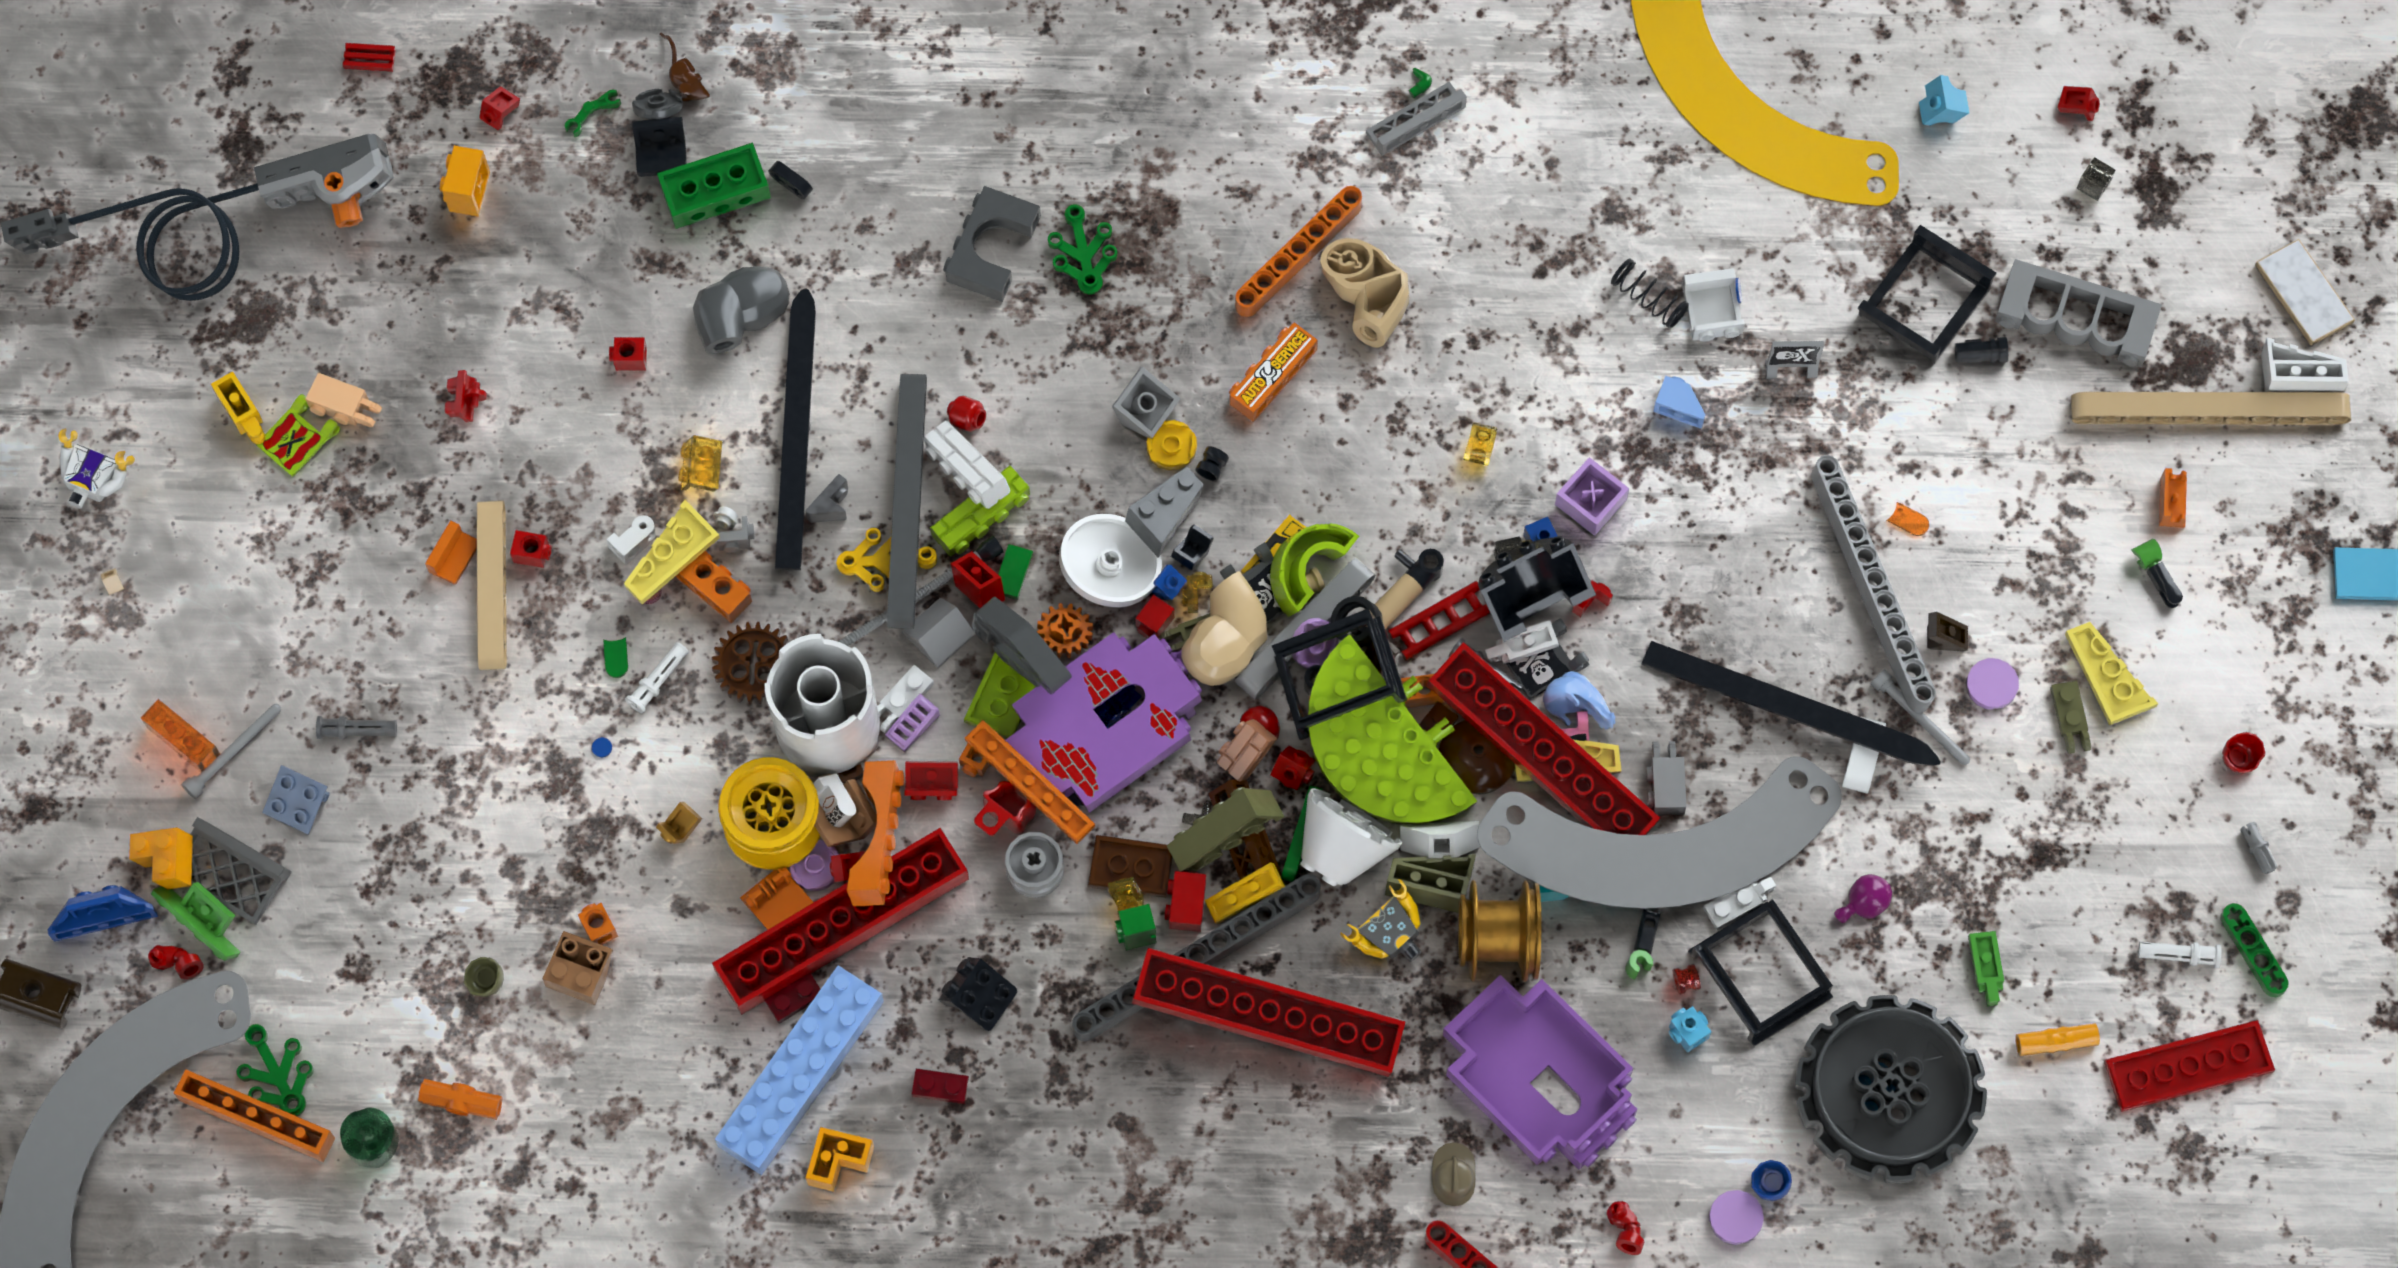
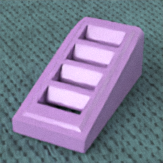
(913, 708)

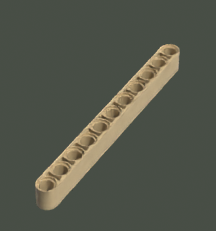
(2211, 408)

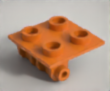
(776, 898)

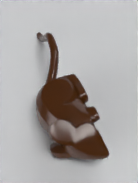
(683, 76)

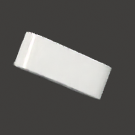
(1861, 766)

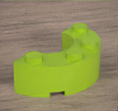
(1290, 561)

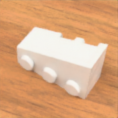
(2301, 371)

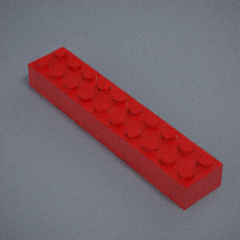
(1539, 746)
(836, 926)
(1268, 1012)

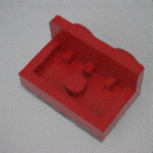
(931, 779)

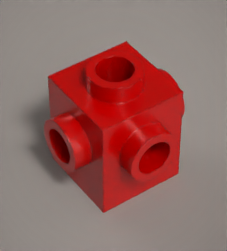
(1293, 768)

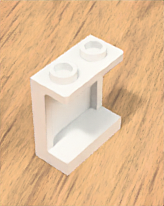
(1712, 305)

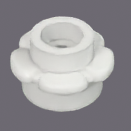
(725, 518)

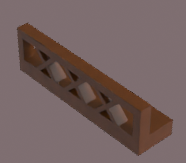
(1258, 847)

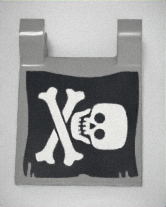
(1794, 355)

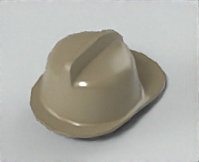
(1453, 1174)

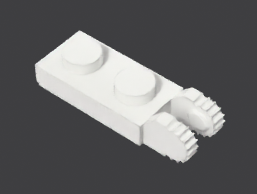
(902, 694)

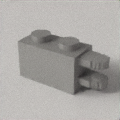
(1667, 782)

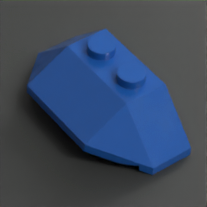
(99, 911)

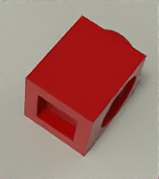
(636, 361)
(524, 540)

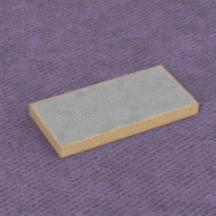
(2304, 292)

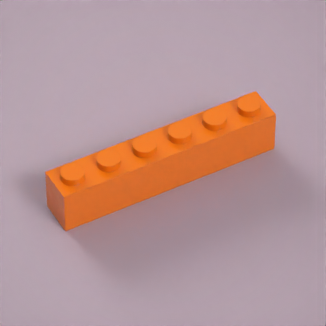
(254, 1115)

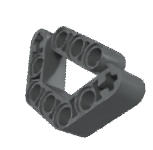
(1019, 645)

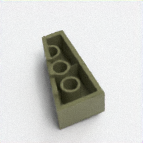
(1223, 828)

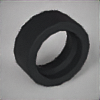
(1347, 605)

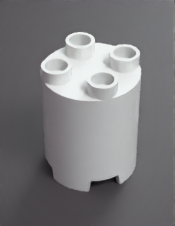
(823, 705)

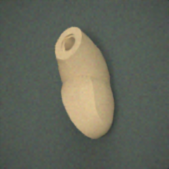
(1369, 281)
(1229, 637)

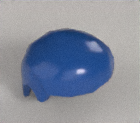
(1771, 1180)

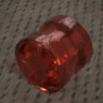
(1686, 979)

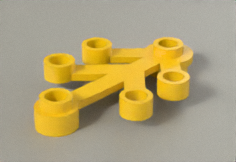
(879, 560)

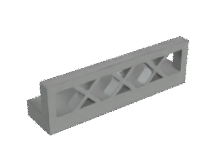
(1417, 122)

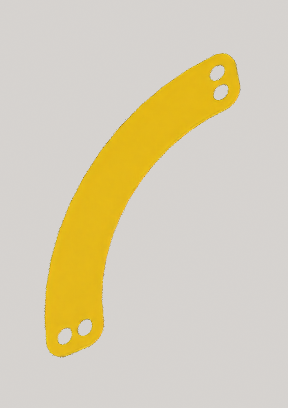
(1743, 124)

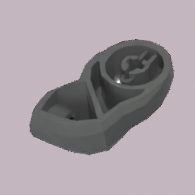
(739, 303)

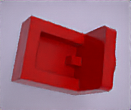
(1603, 594)
(842, 863)

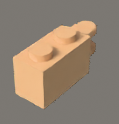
(340, 401)

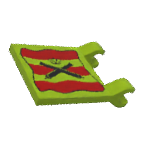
(294, 440)

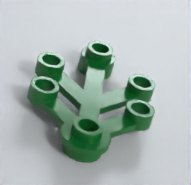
(1083, 253)
(278, 1075)

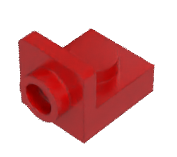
(2079, 101)
(497, 106)

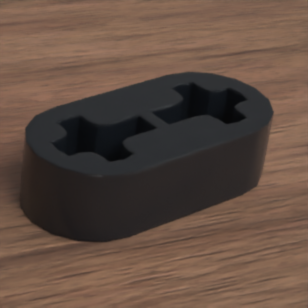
(790, 180)

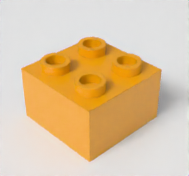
(465, 180)

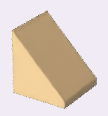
(112, 581)

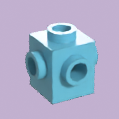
(1689, 1028)

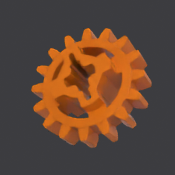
(1073, 623)

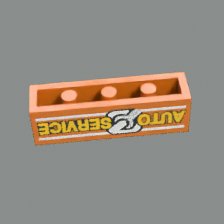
(1273, 371)

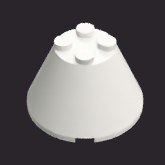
(1342, 839)

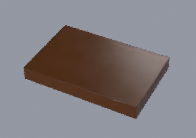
(1127, 858)

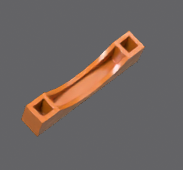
(869, 876)

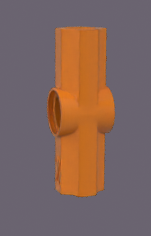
(460, 1099)

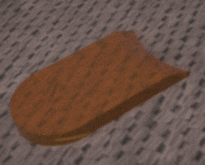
(1909, 520)

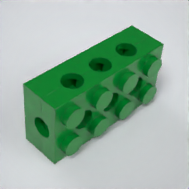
(711, 200)

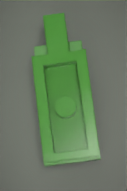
(1987, 965)

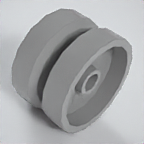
(1036, 879)

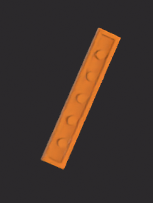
(1030, 782)

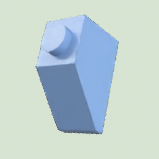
(1679, 402)

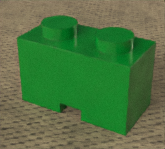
(1136, 927)

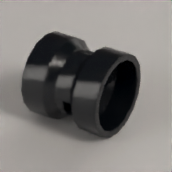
(1212, 463)

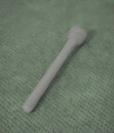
(1885, 684)
(194, 785)

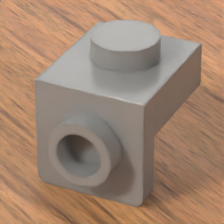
(734, 540)

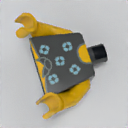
(1390, 928)

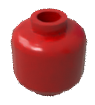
(966, 413)

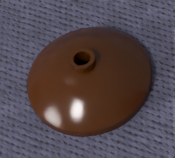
(1479, 772)

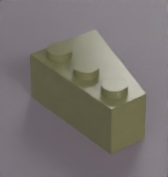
(1433, 881)

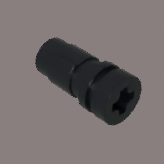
(1978, 351)

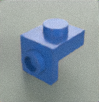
(1168, 583)

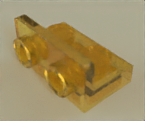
(700, 463)

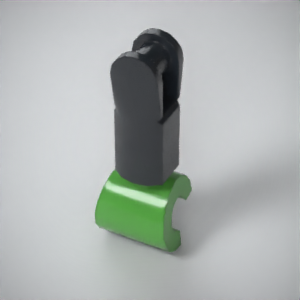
(2149, 556)
(1643, 944)

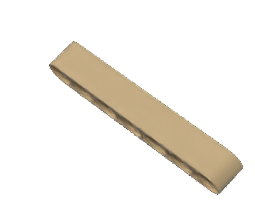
(491, 585)

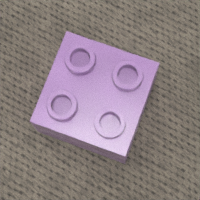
(1592, 496)

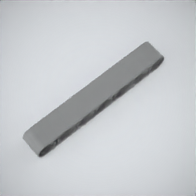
(1263, 669)

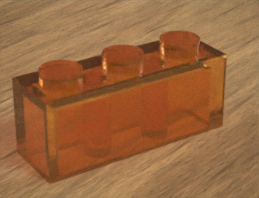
(180, 735)

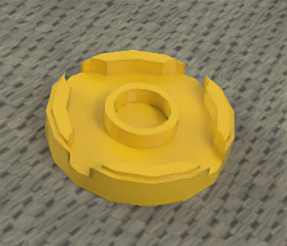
(1172, 445)

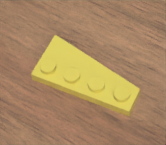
(678, 546)
(2108, 676)

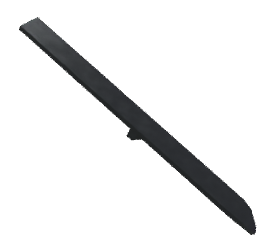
(796, 432)
(1789, 705)

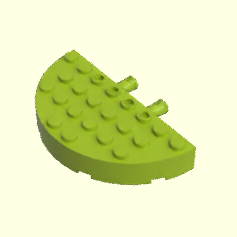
(1379, 751)

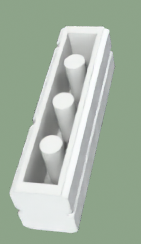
(966, 464)

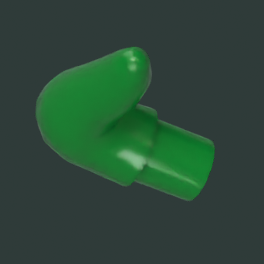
(1421, 86)

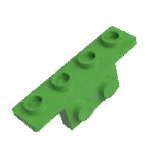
(201, 915)

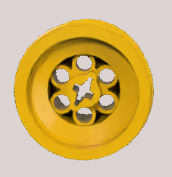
(749, 791)

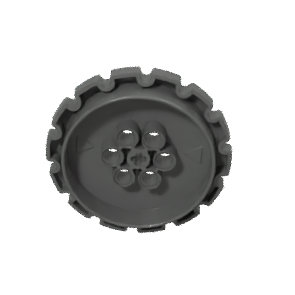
(1875, 1139)

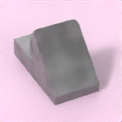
(825, 507)

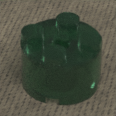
(368, 1123)

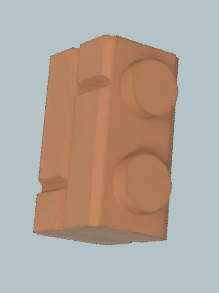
(1246, 749)

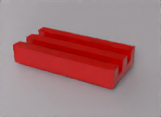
(367, 51)

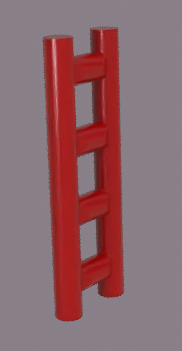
(1438, 635)

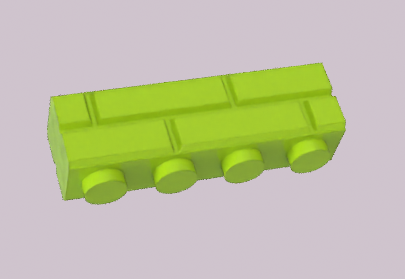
(972, 520)

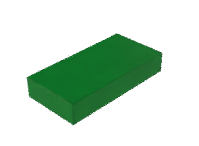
(1014, 570)

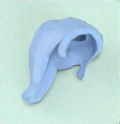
(1576, 693)

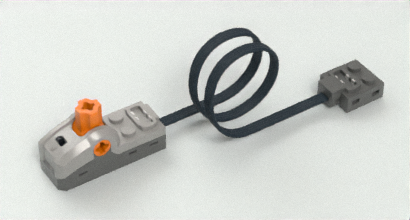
(337, 173)

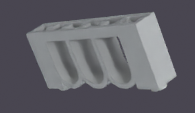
(2015, 312)

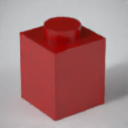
(1154, 617)

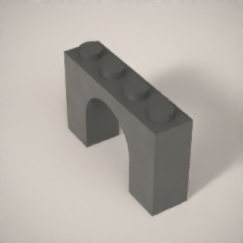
(990, 211)

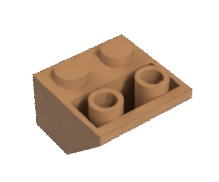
(578, 968)

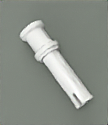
(652, 689)
(2193, 954)

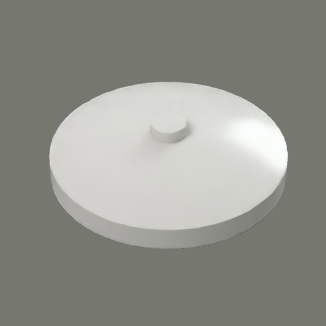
(1108, 561)

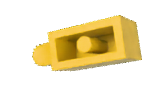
(239, 407)

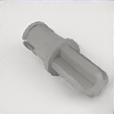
(2259, 848)

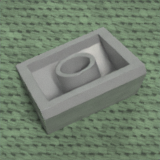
(1145, 404)
(940, 632)

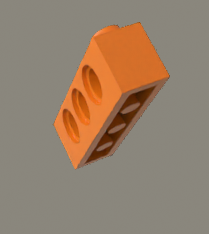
(729, 604)

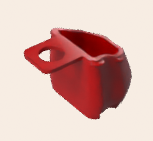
(1007, 807)

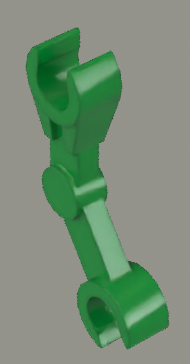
(589, 107)

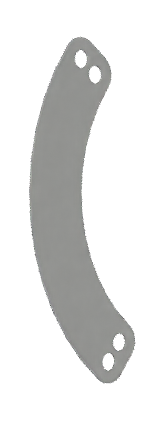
(1664, 867)
(90, 1097)

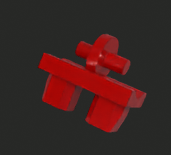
(467, 396)

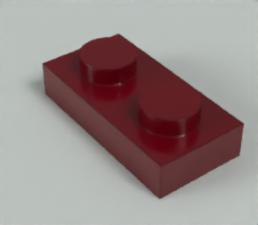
(793, 998)
(940, 1086)

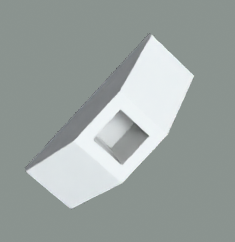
(1439, 838)

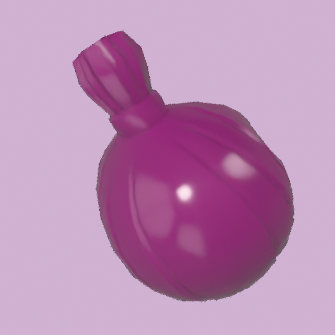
(1867, 898)

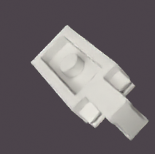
(1531, 642)
(1738, 903)

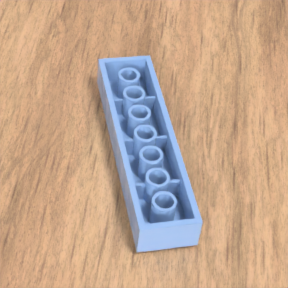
(799, 1070)

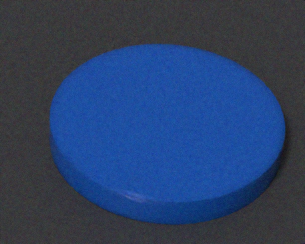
(602, 747)

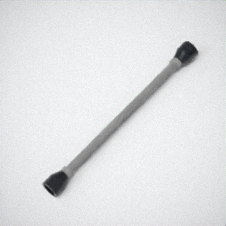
(986, 551)

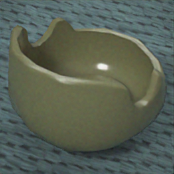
(483, 977)

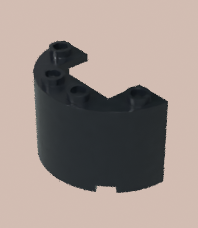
(1532, 580)

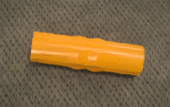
(2057, 1039)

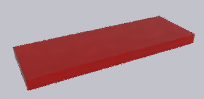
(2189, 1065)

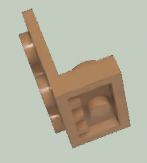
(856, 828)

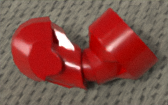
(185, 964)
(1622, 1217)

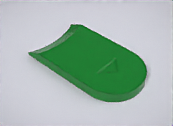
(616, 657)

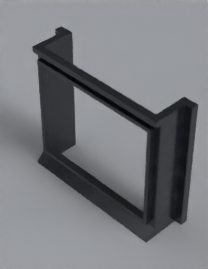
(1949, 257)
(1324, 633)
(1791, 1013)

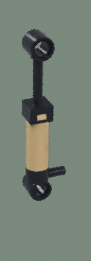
(1399, 595)

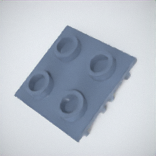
(295, 799)

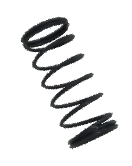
(1673, 319)

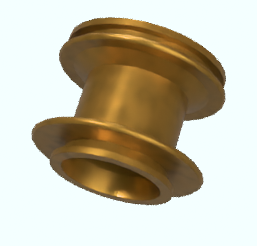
(1501, 930)

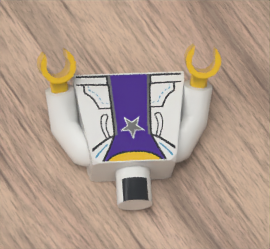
(89, 471)

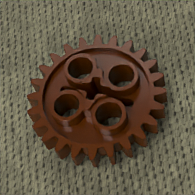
(730, 661)

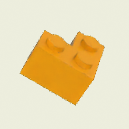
(167, 853)
(834, 1151)

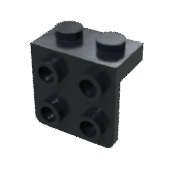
(659, 145)
(978, 992)

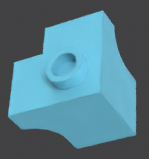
(1943, 102)

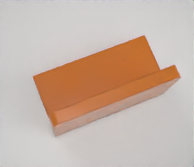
(451, 554)

